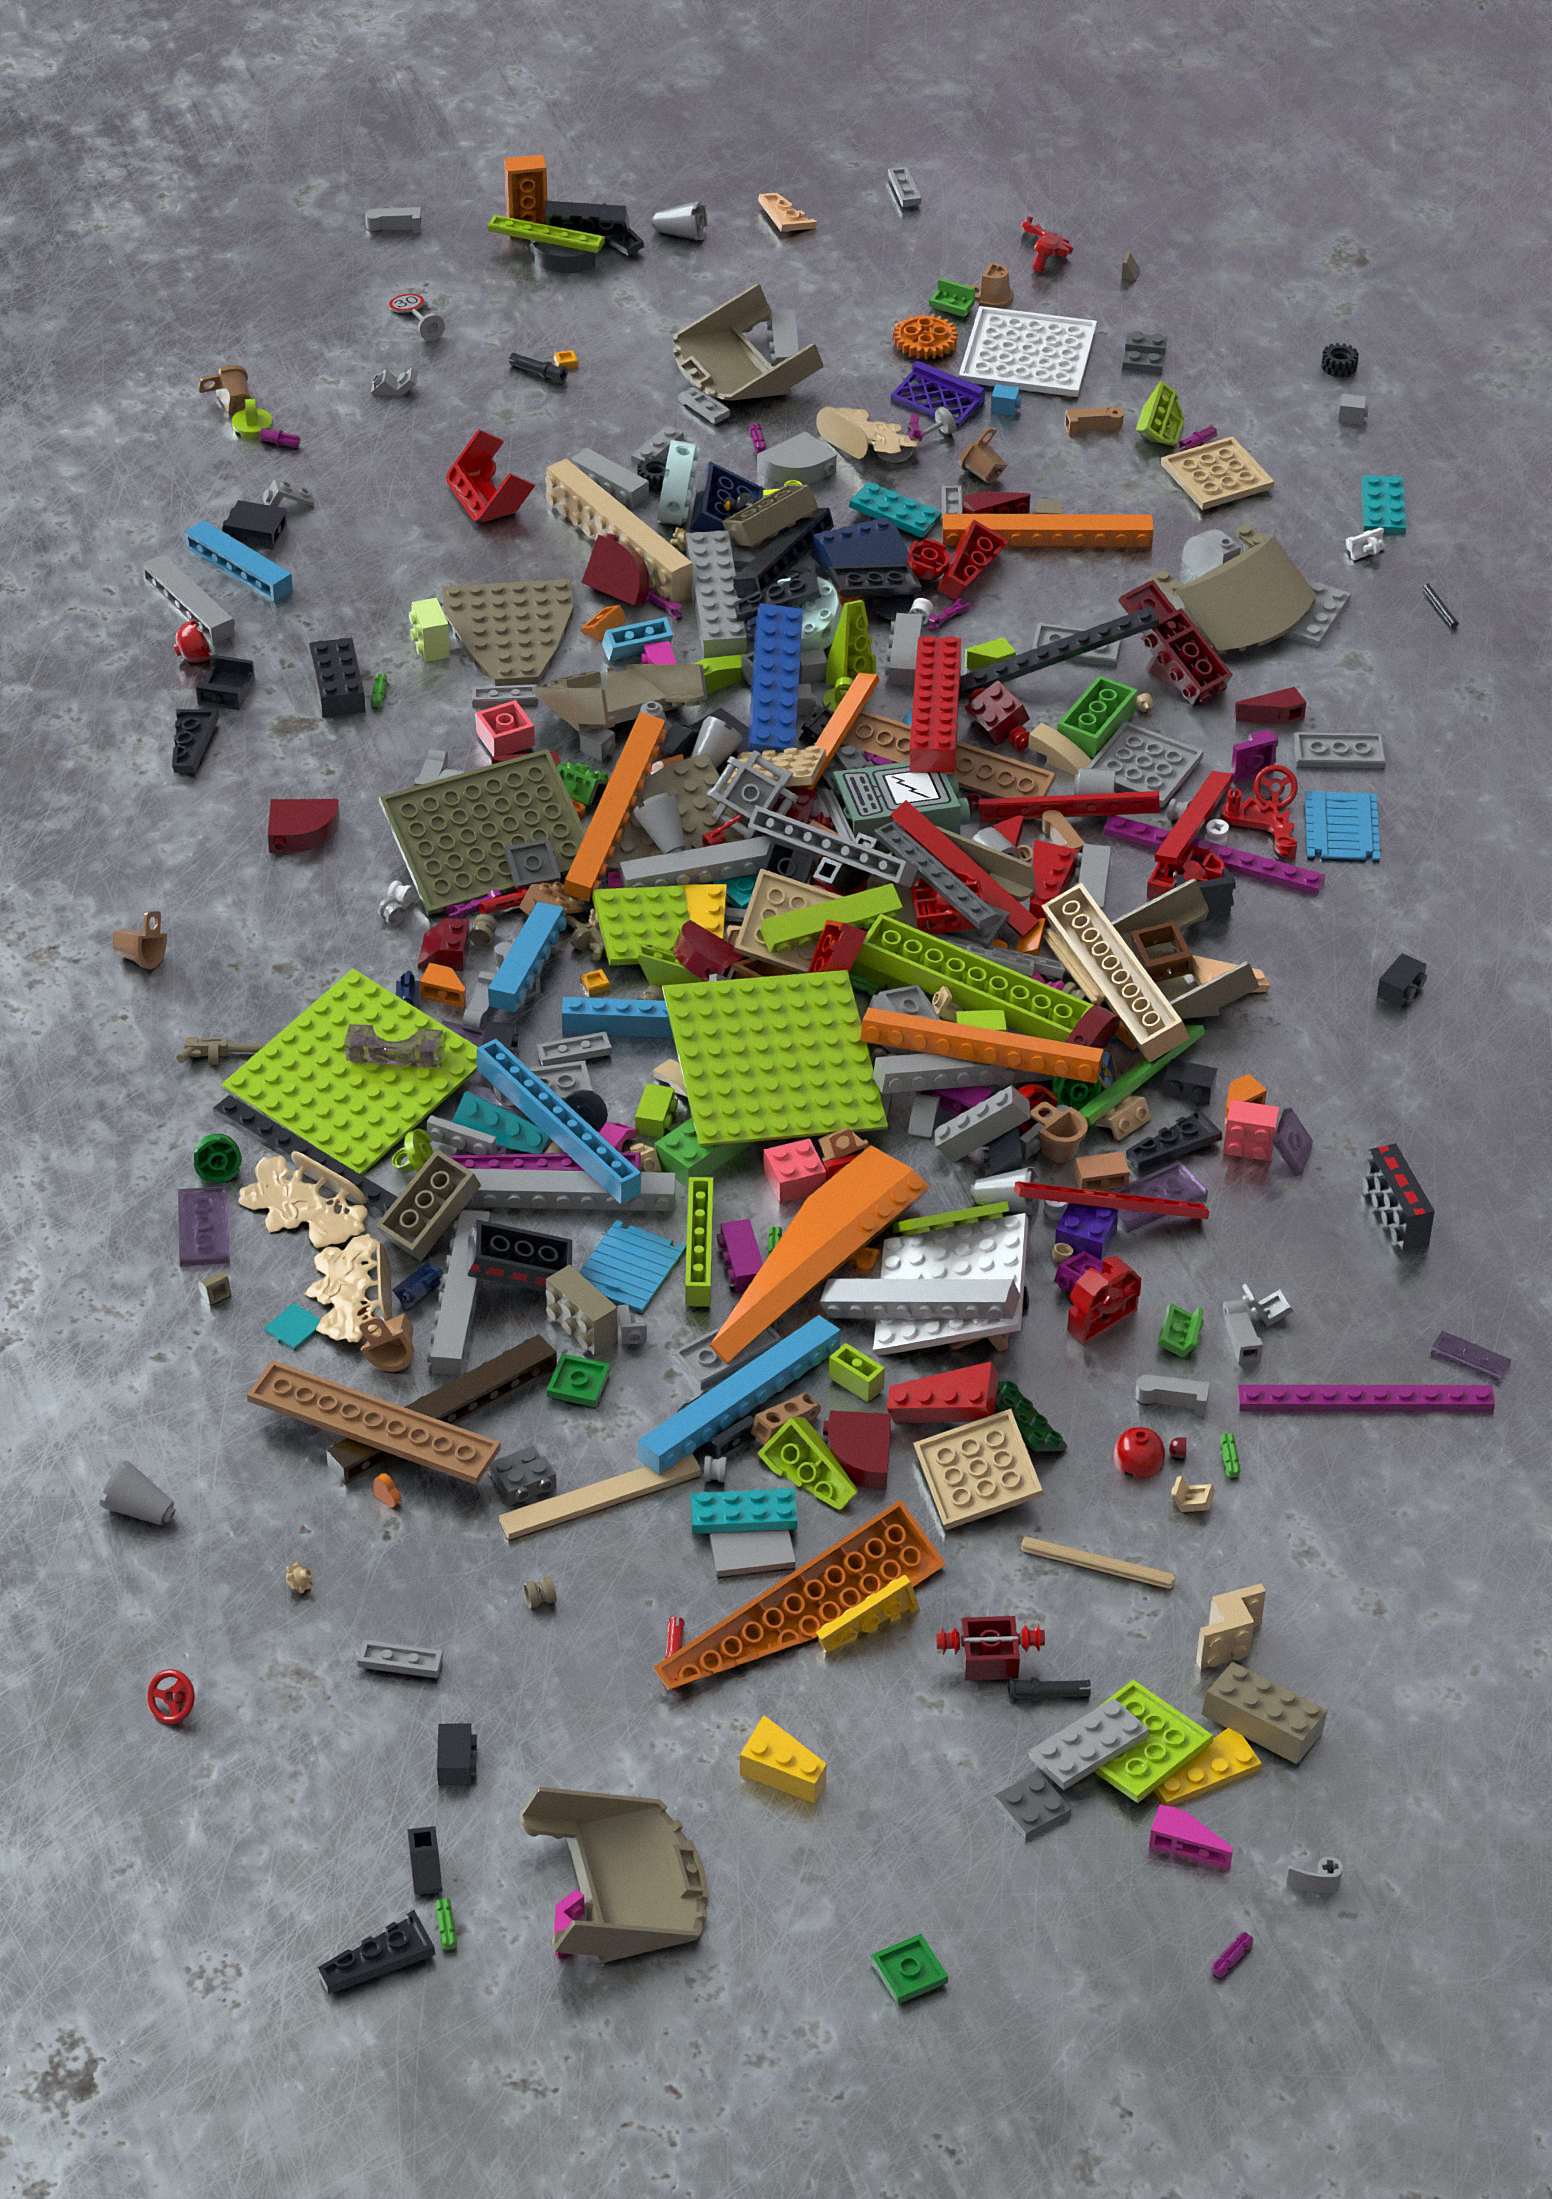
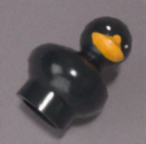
(742, 502)

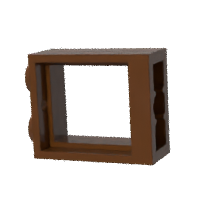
(1179, 963)
(755, 968)

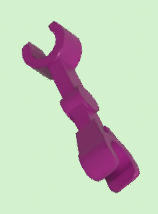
(915, 432)
(671, 607)
(957, 608)
(460, 910)

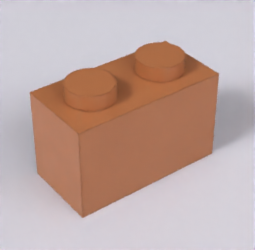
(1102, 1172)

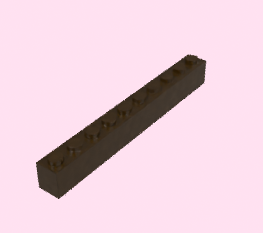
(455, 1401)

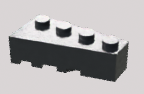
(595, 219)

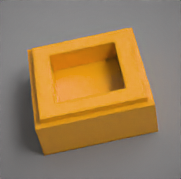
(566, 359)
(595, 982)

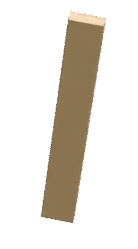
(595, 1497)

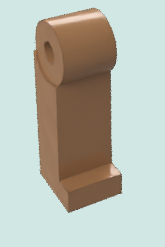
(1093, 419)
(1061, 831)
(771, 1420)

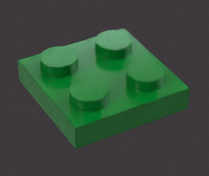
(578, 1380)
(909, 1968)

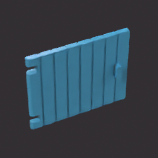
(1342, 825)
(631, 1265)

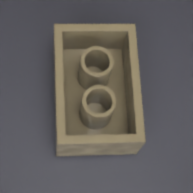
(581, 1310)

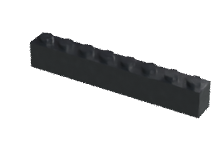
(781, 554)

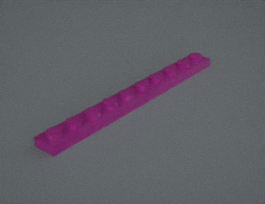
(1233, 859)
(1365, 1398)

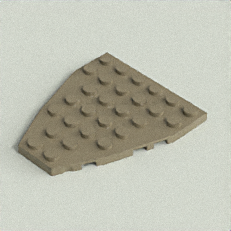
(510, 626)
(689, 783)

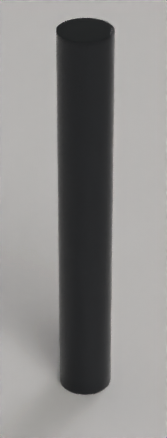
(1440, 605)

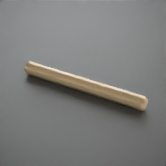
(1073, 967)
(1098, 1562)

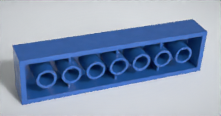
(775, 678)

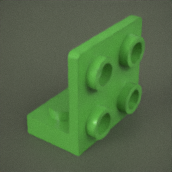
(581, 781)

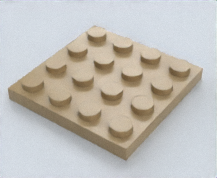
(1217, 472)
(802, 763)
(773, 897)
(978, 1469)

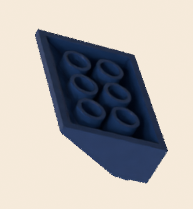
(712, 487)
(860, 544)

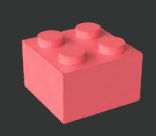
(505, 729)
(1250, 1130)
(794, 1170)

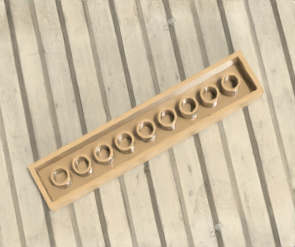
(599, 513)
(1116, 972)

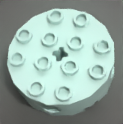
(678, 483)
(819, 617)

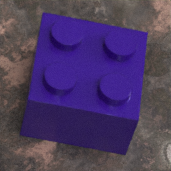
(1087, 1228)

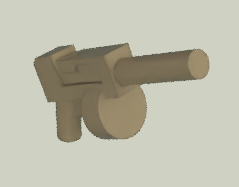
(586, 936)
(214, 1048)

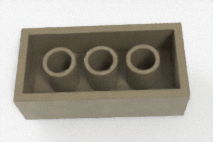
(770, 515)
(428, 1205)
(1264, 1712)

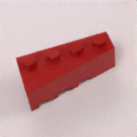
(971, 557)
(1053, 873)
(836, 947)
(946, 1397)

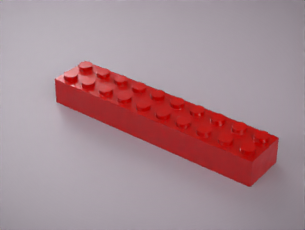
(936, 704)

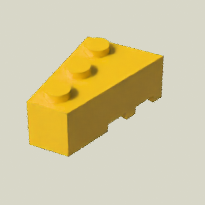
(782, 1762)

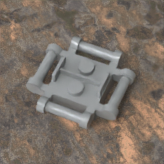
(750, 789)

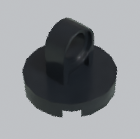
(589, 1107)

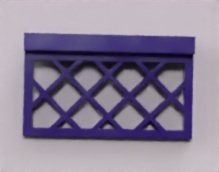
(945, 384)

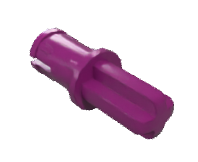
(279, 437)
(1198, 438)

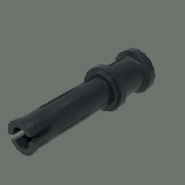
(546, 369)
(1034, 1689)

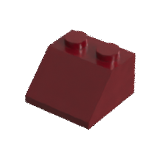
(446, 944)

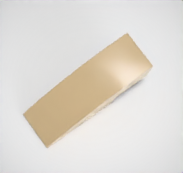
(1058, 749)

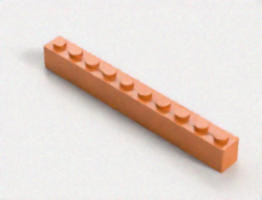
(1057, 529)
(615, 807)
(981, 1045)

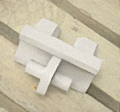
(1365, 544)

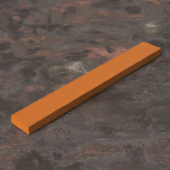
(844, 718)

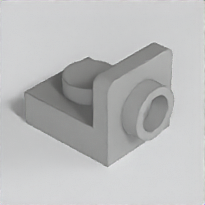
(629, 1330)

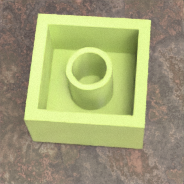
(429, 630)

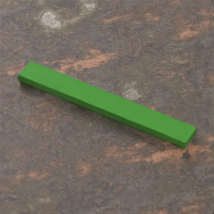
(1134, 1078)

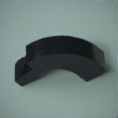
(561, 258)
(841, 875)

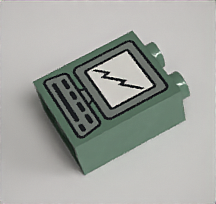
(876, 791)

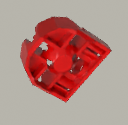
(1210, 869)
(934, 908)
(1098, 1294)

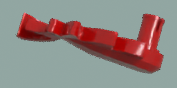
(1048, 245)
(1267, 818)

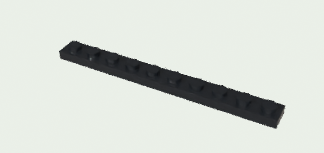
(1059, 651)
(285, 1142)

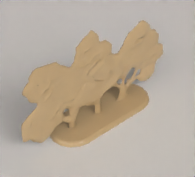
(852, 432)
(297, 1201)
(346, 1287)

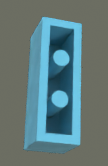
(630, 639)

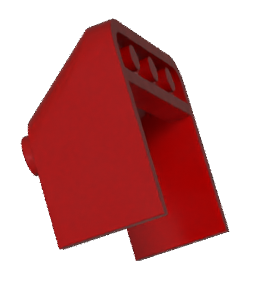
(471, 482)

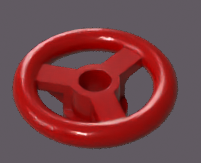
(1275, 795)
(183, 1695)

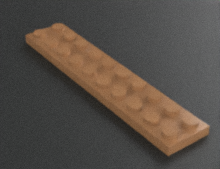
(974, 767)
(374, 1422)

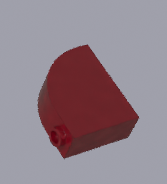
(617, 570)
(301, 823)
(704, 952)
(1095, 1028)
(860, 1445)

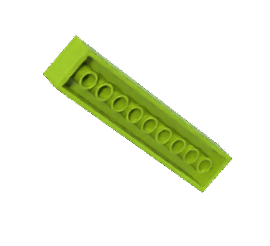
(971, 979)

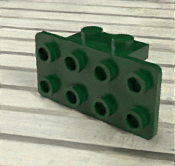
(1031, 1424)

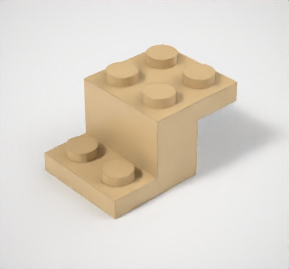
(1230, 1626)

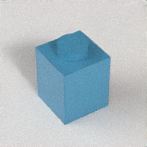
(1005, 400)

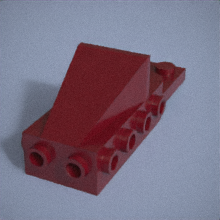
(1178, 647)

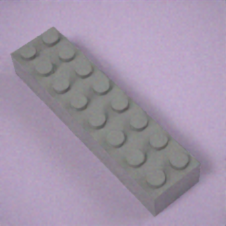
(715, 594)

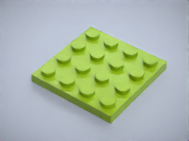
(640, 917)
(950, 1219)
(1169, 1747)

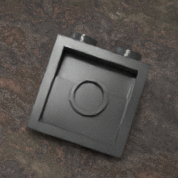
(1145, 352)
(844, 759)
(522, 1475)

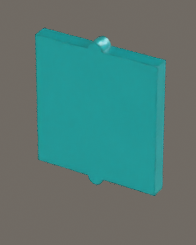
(293, 1326)

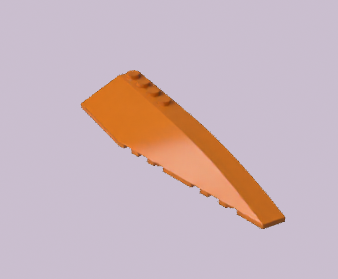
(820, 1240)
(810, 1597)

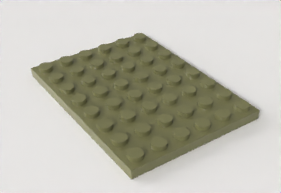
(460, 825)

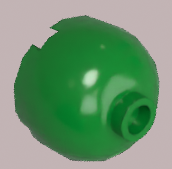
(1074, 1092)
(217, 1158)

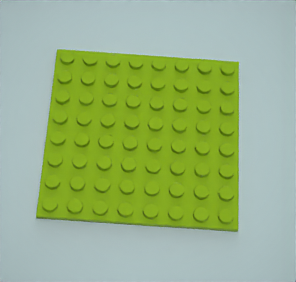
(773, 1057)
(347, 1105)

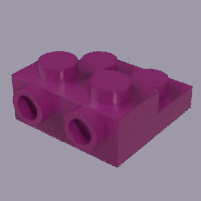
(1253, 755)
(1073, 1268)

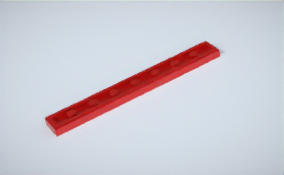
(1070, 805)
(1193, 818)
(952, 856)
(1111, 1200)

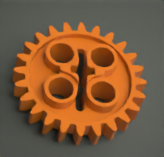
(925, 336)

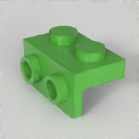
(953, 297)
(1180, 1330)

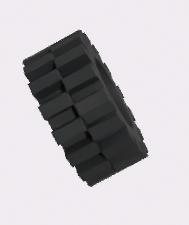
(1340, 360)
(653, 471)

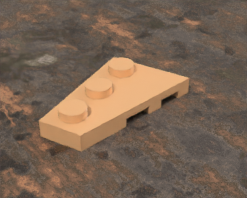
(783, 214)
(1207, 969)

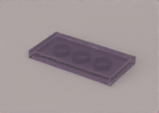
(1171, 1183)
(203, 1226)

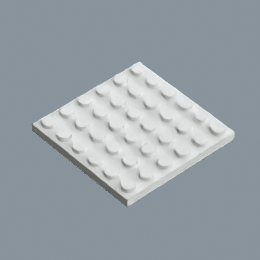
(1028, 351)
(959, 1252)

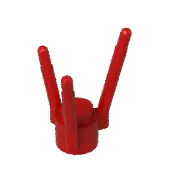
(716, 836)

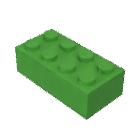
(1098, 714)
(681, 1153)

